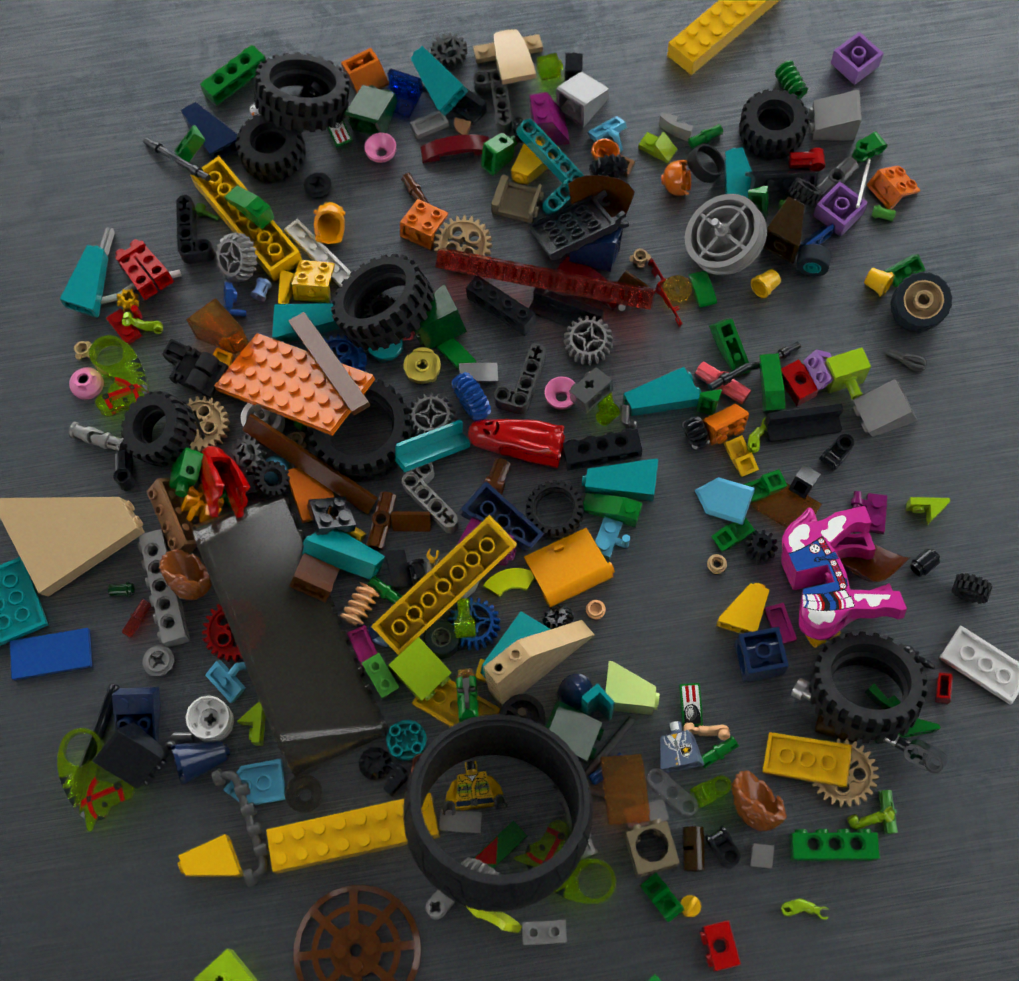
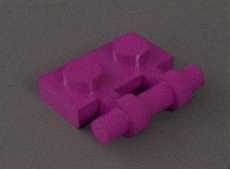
(876, 508)

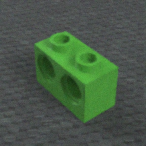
(380, 675)

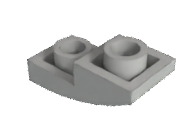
(680, 130)
(481, 371)

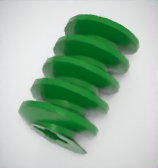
(791, 79)

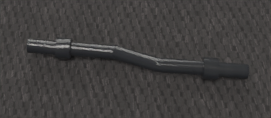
(194, 169)
(726, 378)

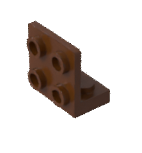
(314, 577)

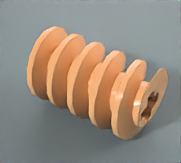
(359, 604)

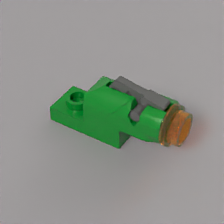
(467, 694)

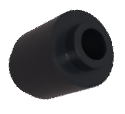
(925, 562)

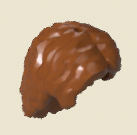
(185, 574)
(756, 802)

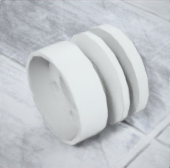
(203, 710)

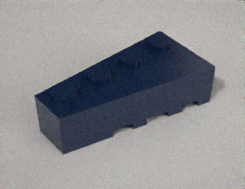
(490, 502)

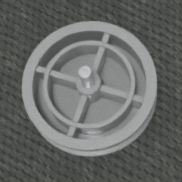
(726, 234)

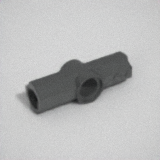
(841, 173)

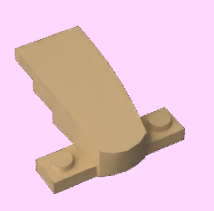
(511, 55)

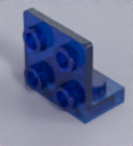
(406, 89)

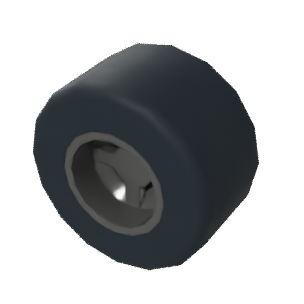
(437, 634)

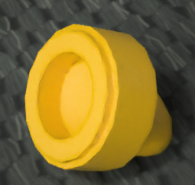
(691, 905)

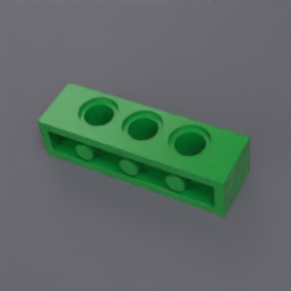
(232, 75)
(801, 852)

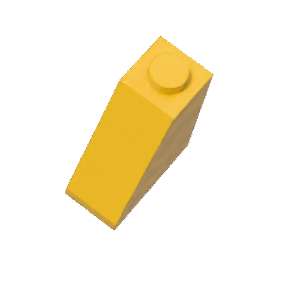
(528, 165)
(746, 610)
(211, 859)

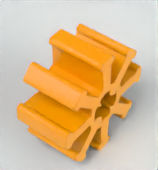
(197, 505)

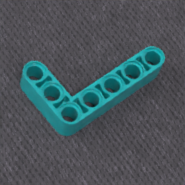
(553, 165)

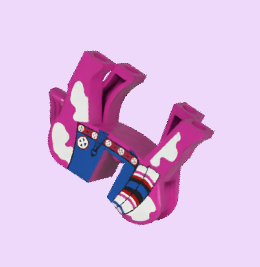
(813, 558)

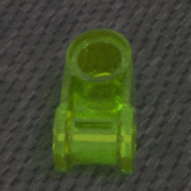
(710, 791)

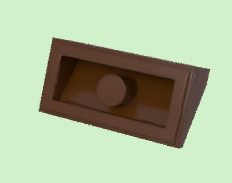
(411, 521)

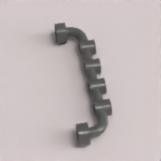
(254, 829)

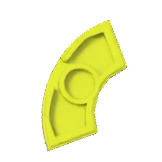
(509, 579)
(500, 919)

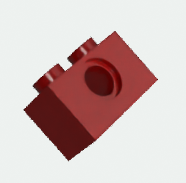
(798, 392)
(722, 932)

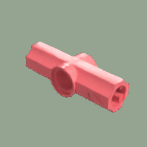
(734, 389)

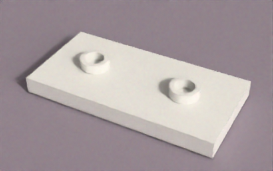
(983, 664)

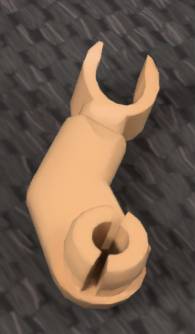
(721, 731)

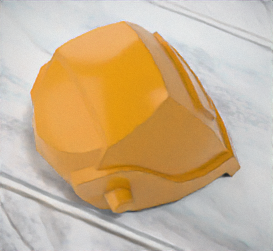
(329, 223)

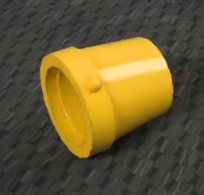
(879, 281)
(765, 283)

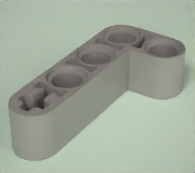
(432, 500)

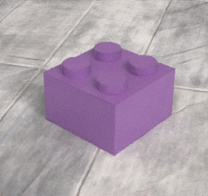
(856, 58)
(839, 208)

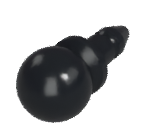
(919, 659)

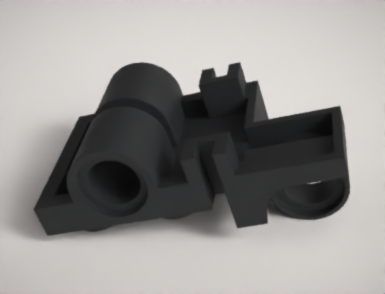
(194, 369)

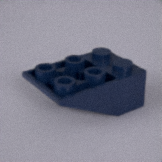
(138, 706)

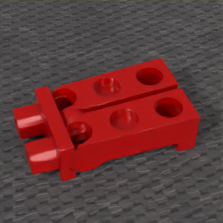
(132, 262)

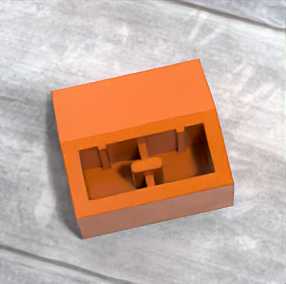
(365, 70)
(726, 423)

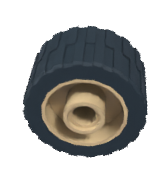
(921, 301)

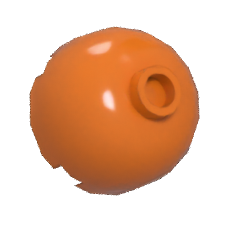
(677, 178)

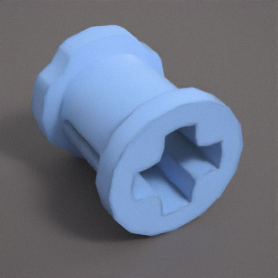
(261, 289)

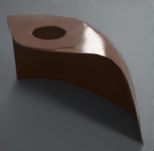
(619, 192)
(877, 569)

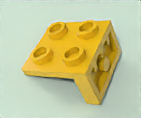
(312, 281)

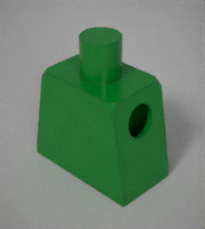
(497, 153)
(182, 477)

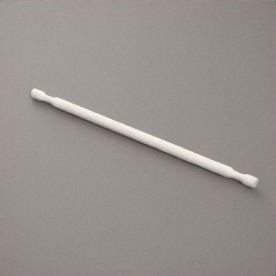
(863, 184)

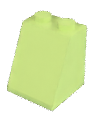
(630, 691)

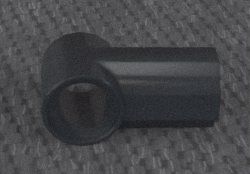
(124, 469)

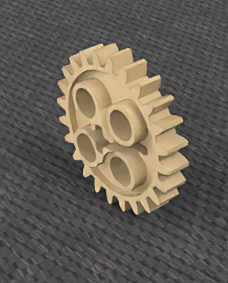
(469, 229)
(215, 418)
(856, 787)

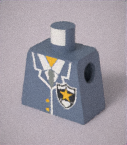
(679, 750)

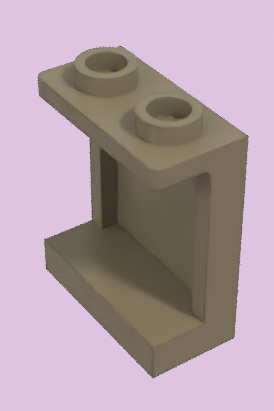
(517, 200)

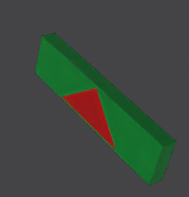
(501, 845)

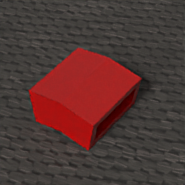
(946, 677)

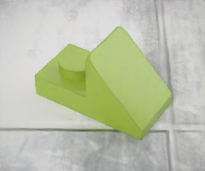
(659, 147)
(931, 505)
(256, 718)

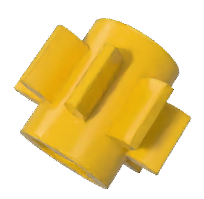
(127, 299)

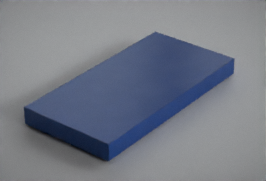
(50, 654)

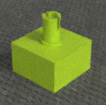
(848, 371)
(226, 968)

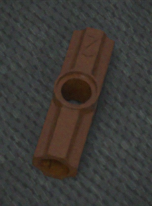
(498, 474)
(379, 531)

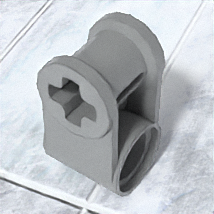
(445, 905)

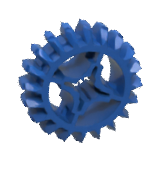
(471, 396)
(481, 623)

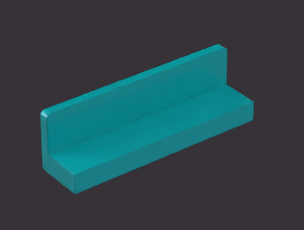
(431, 446)
(596, 700)

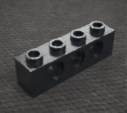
(501, 305)
(594, 457)

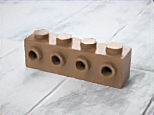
(171, 518)

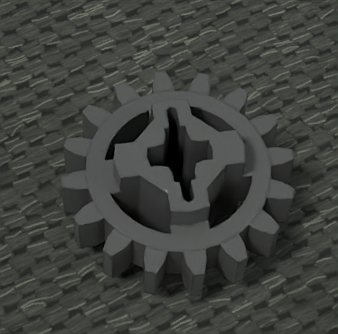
(449, 49)
(248, 454)

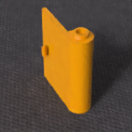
(569, 567)

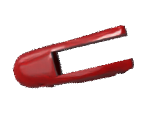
(521, 439)
(221, 470)

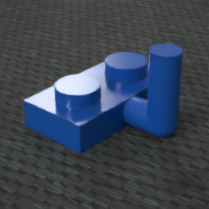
(230, 296)

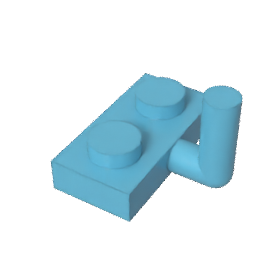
(609, 129)
(608, 537)
(226, 680)

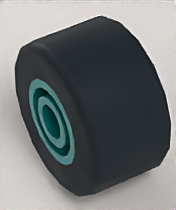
(813, 260)

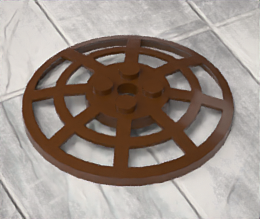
(357, 934)

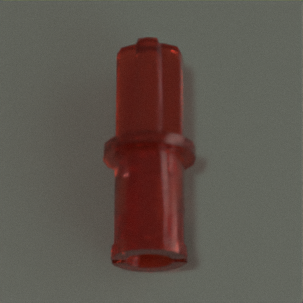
(136, 618)

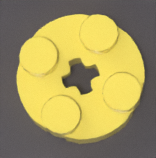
(425, 375)

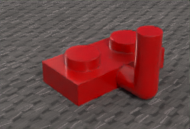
(127, 333)

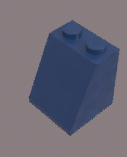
(601, 253)

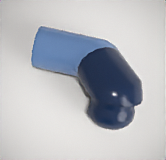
(376, 638)

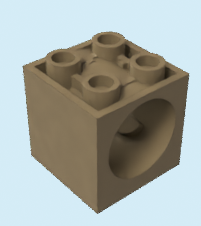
(669, 857)

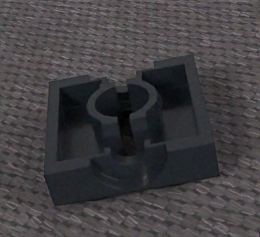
(339, 510)

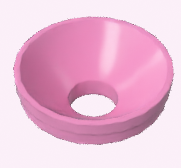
(378, 142)
(556, 386)
(88, 389)

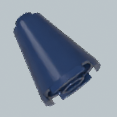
(198, 758)

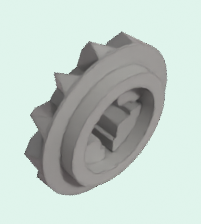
(157, 652)

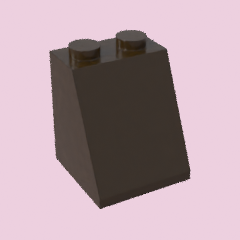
(786, 230)

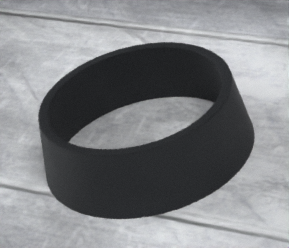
(698, 170)

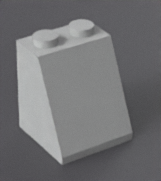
(581, 97)
(836, 117)
(884, 409)

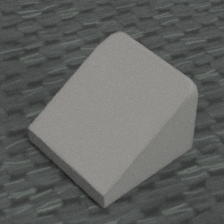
(762, 855)

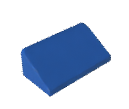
(819, 236)

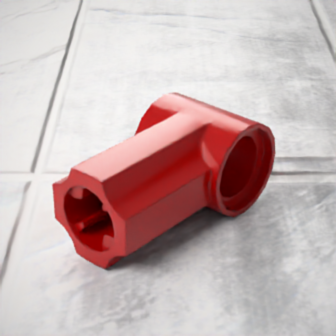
(812, 159)

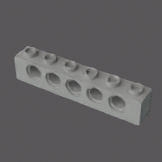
(178, 632)

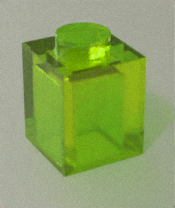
(549, 66)

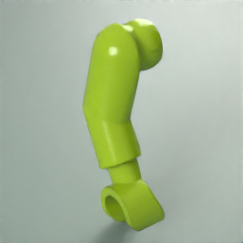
(155, 326)
(754, 438)
(856, 823)
(799, 905)

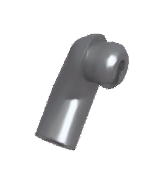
(625, 419)
(178, 738)

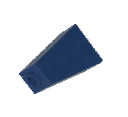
(218, 137)

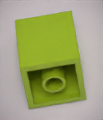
(420, 670)

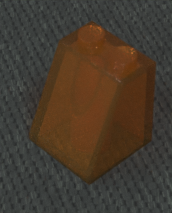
(217, 327)

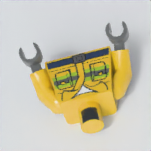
(473, 791)

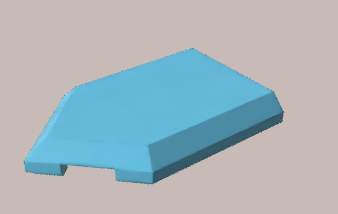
(725, 499)
(264, 780)

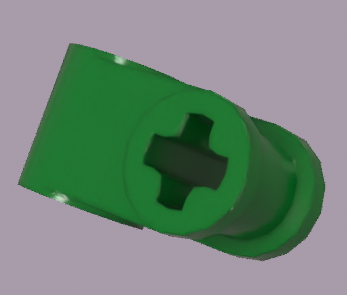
(869, 147)

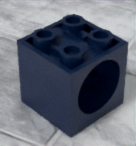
(761, 654)

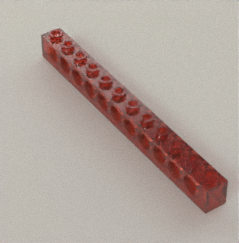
(545, 278)

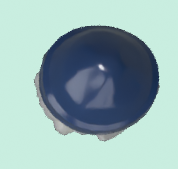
(572, 689)

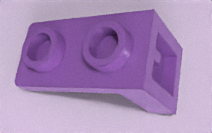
(818, 369)

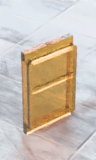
(785, 506)
(625, 789)

